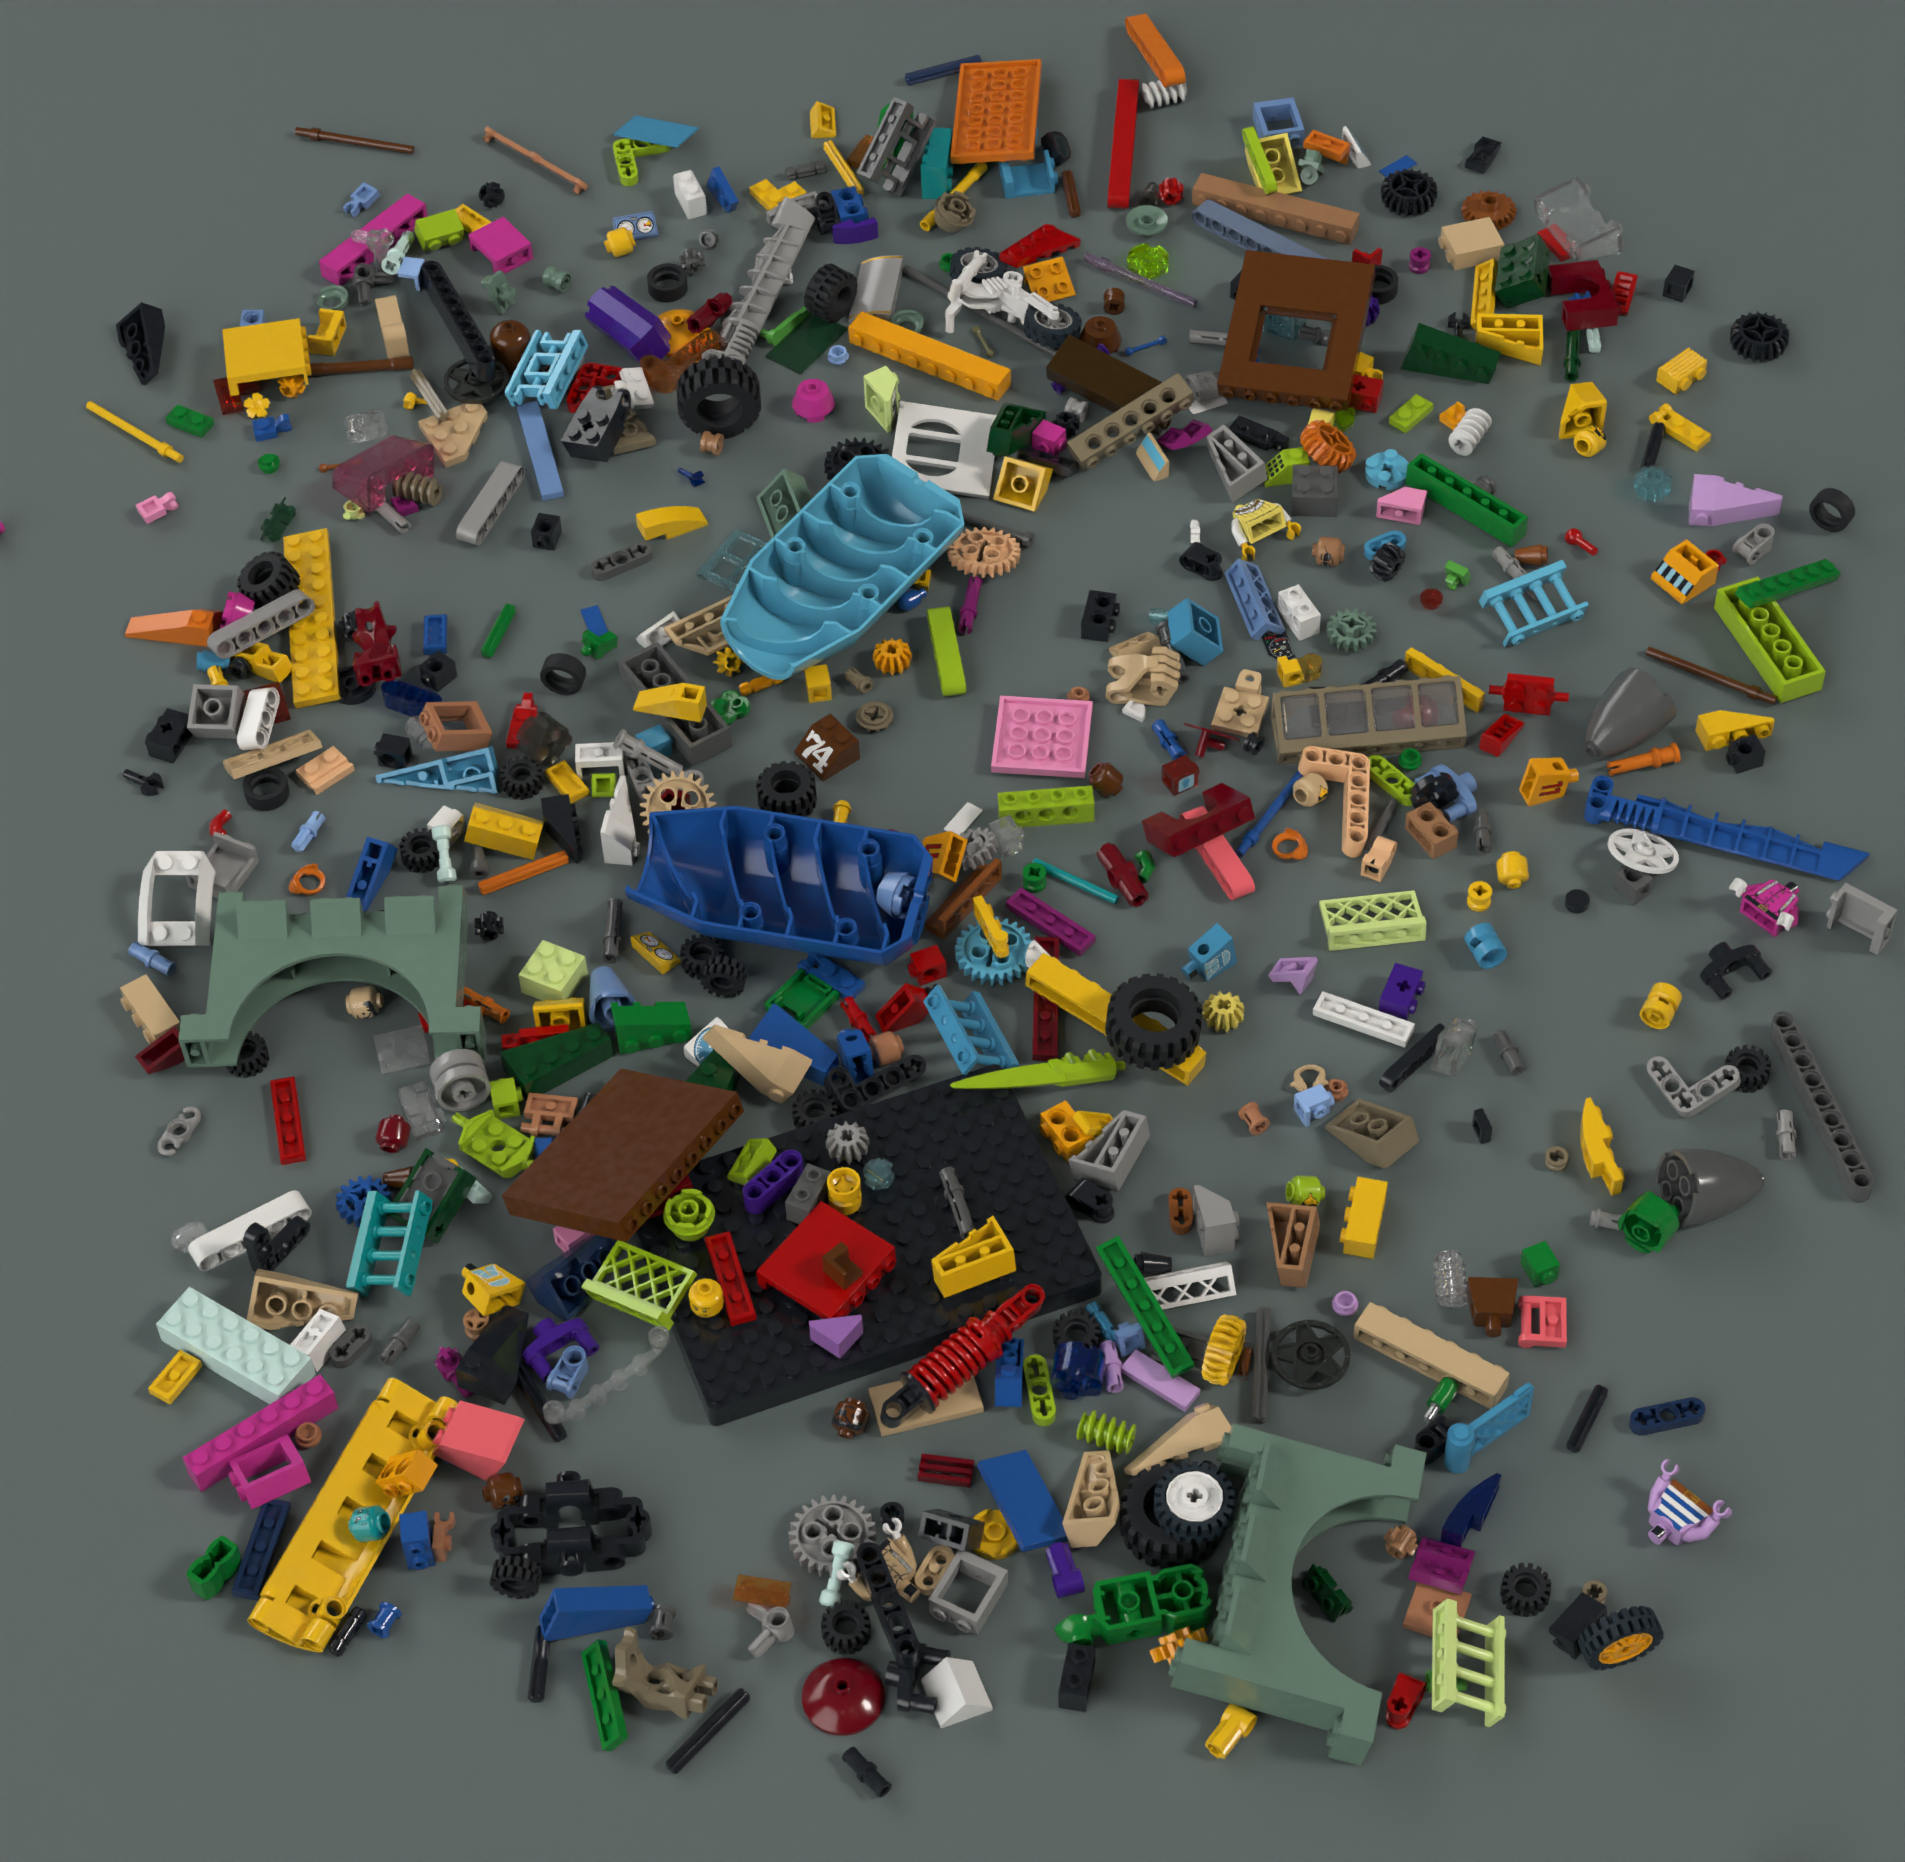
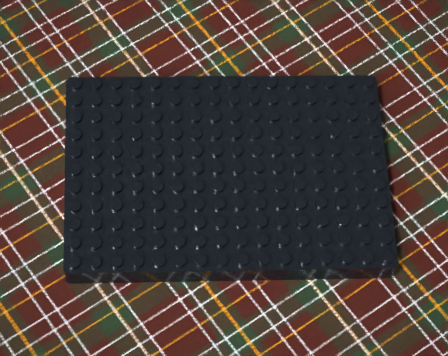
(905, 1316)

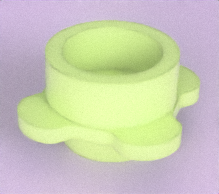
(352, 511)

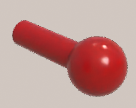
(1574, 537)

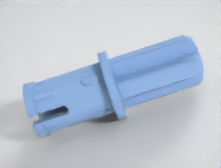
(308, 831)

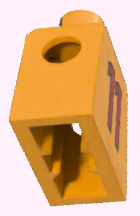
(1546, 780)
(947, 854)

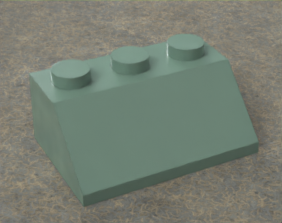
(783, 500)

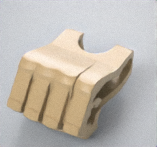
(1144, 678)

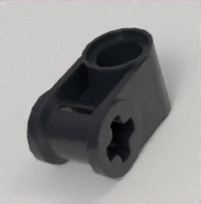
(826, 216)
(1200, 560)
(1091, 1201)
(1434, 1438)

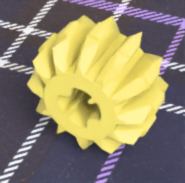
(1223, 1011)

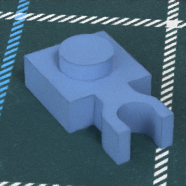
(363, 196)

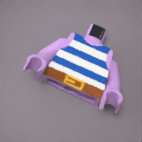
(1680, 1513)

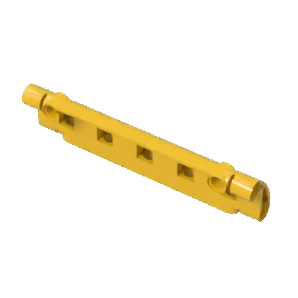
(323, 1559)

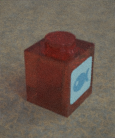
(1180, 775)

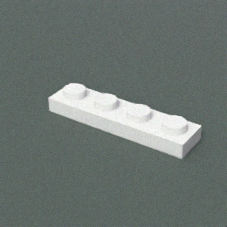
(1363, 1019)

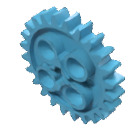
(975, 953)

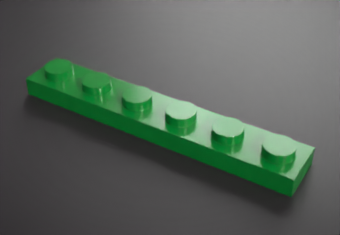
(1787, 583)
(1145, 1307)

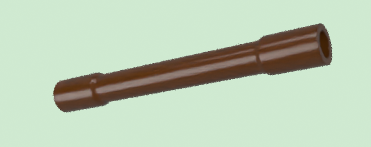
(396, 363)

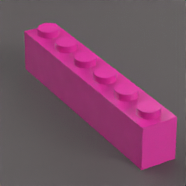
(401, 216)
(304, 1404)

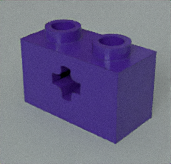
(1401, 991)

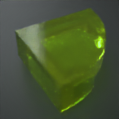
(1345, 419)

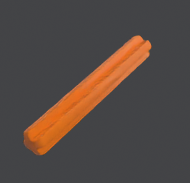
(523, 872)

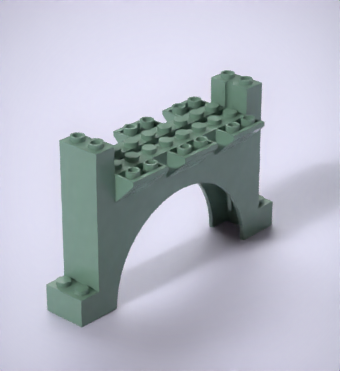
(270, 954)
(1257, 1643)

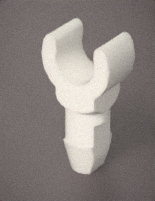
(1195, 531)

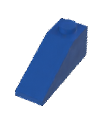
(371, 870)

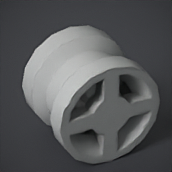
(1080, 409)

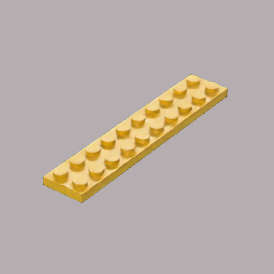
(314, 637)

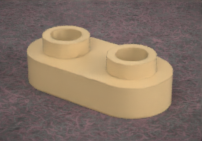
(931, 1570)

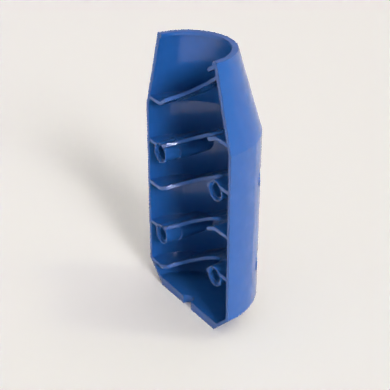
(783, 881)

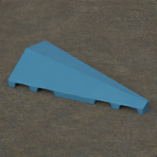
(465, 771)

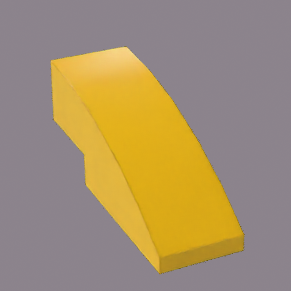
(669, 521)
(266, 663)

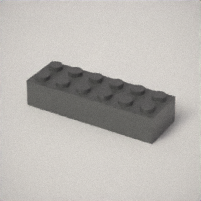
(654, 669)

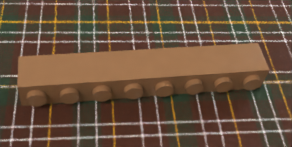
(1278, 208)

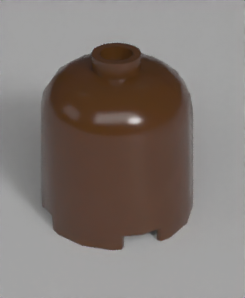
(509, 343)

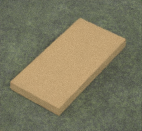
(273, 754)
(962, 1403)

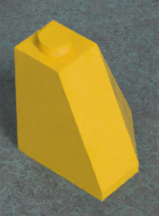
(1582, 408)

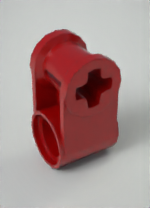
(1403, 1700)

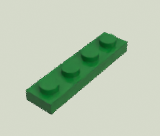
(604, 1695)

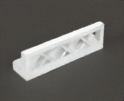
(1189, 1276)

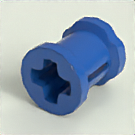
(384, 1620)

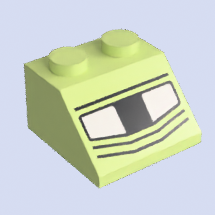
(882, 396)

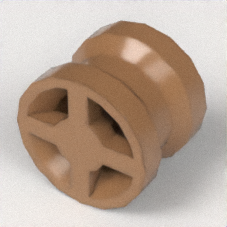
(711, 443)
(472, 1320)

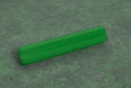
(498, 630)

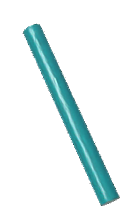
(1078, 882)

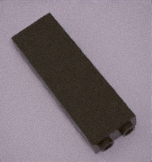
(1100, 377)

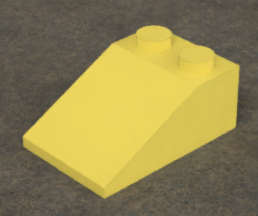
(1281, 160)

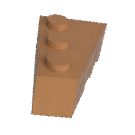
(1294, 1241)

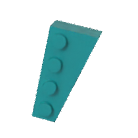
(937, 164)

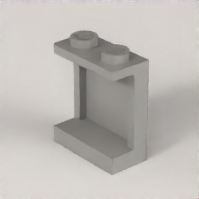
(231, 861)
(1863, 915)

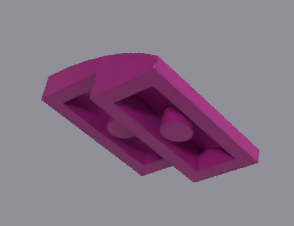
(1190, 434)
(1442, 1565)

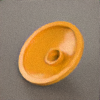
(677, 326)

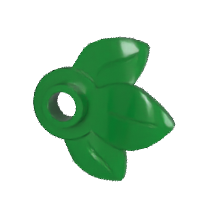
(731, 706)

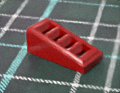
(1624, 289)
(1498, 736)

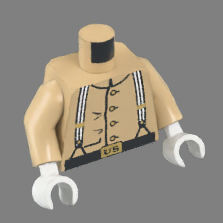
(900, 1563)

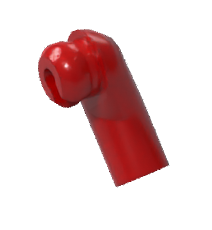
(218, 821)

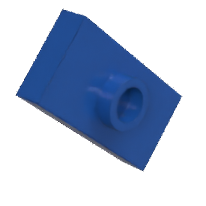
(435, 634)

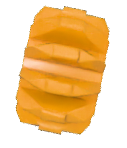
(892, 656)

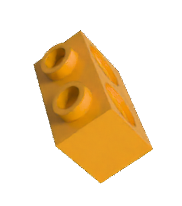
(1064, 1131)
(406, 1473)

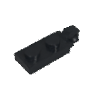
(1258, 434)
(1062, 466)

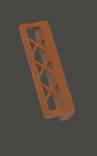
(960, 902)

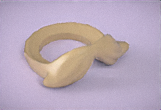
(1299, 1083)

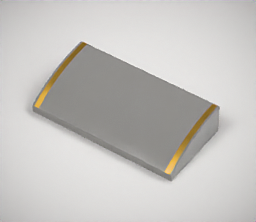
(878, 287)

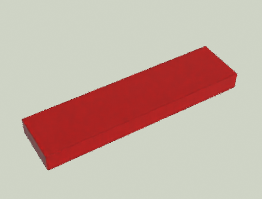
(288, 1120)
(730, 1278)

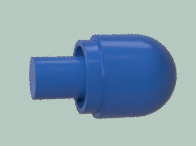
(911, 599)

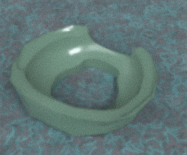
(333, 291)
(908, 316)

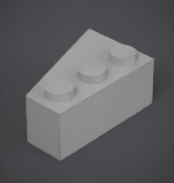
(1235, 462)
(1113, 1152)

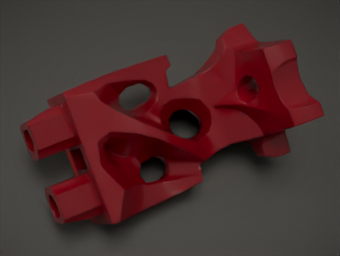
(380, 658)

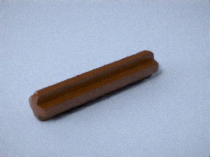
(1070, 193)

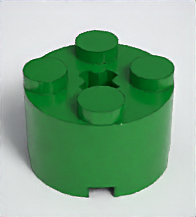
(1649, 1223)

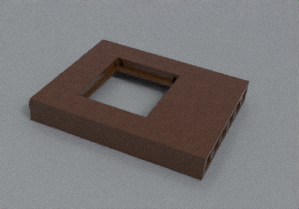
(1300, 290)

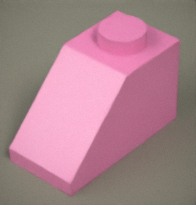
(1403, 505)

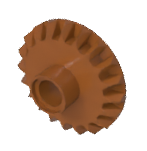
(1489, 204)

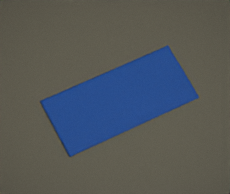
(1404, 162)
(594, 620)

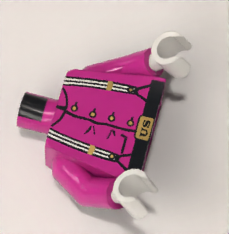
(1769, 904)

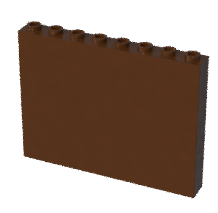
(623, 1154)

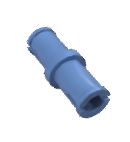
(152, 958)

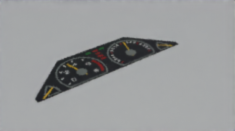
(1278, 644)

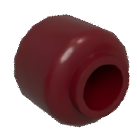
(393, 1134)

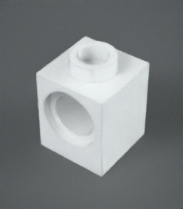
(449, 817)

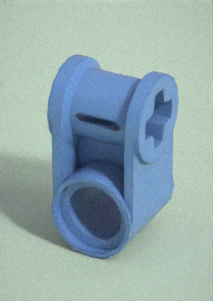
(568, 1376)

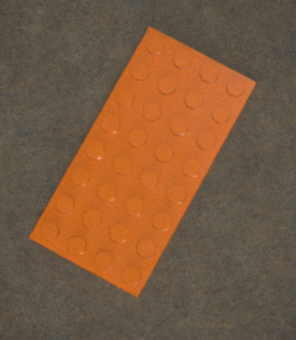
(996, 111)

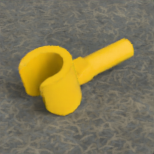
(411, 399)

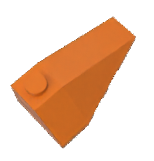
(180, 627)

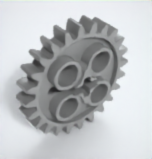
(814, 1550)

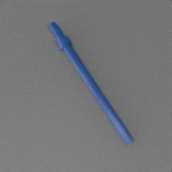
(1252, 836)

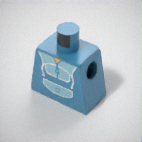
(1210, 954)

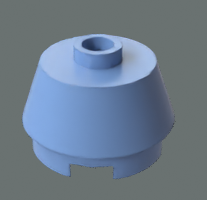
(896, 893)

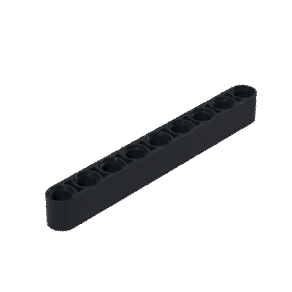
(458, 321)

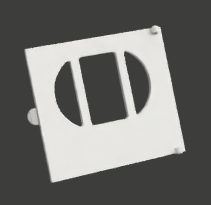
(974, 467)

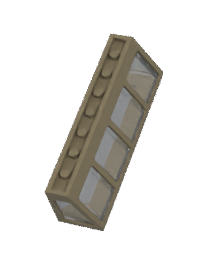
(1370, 718)

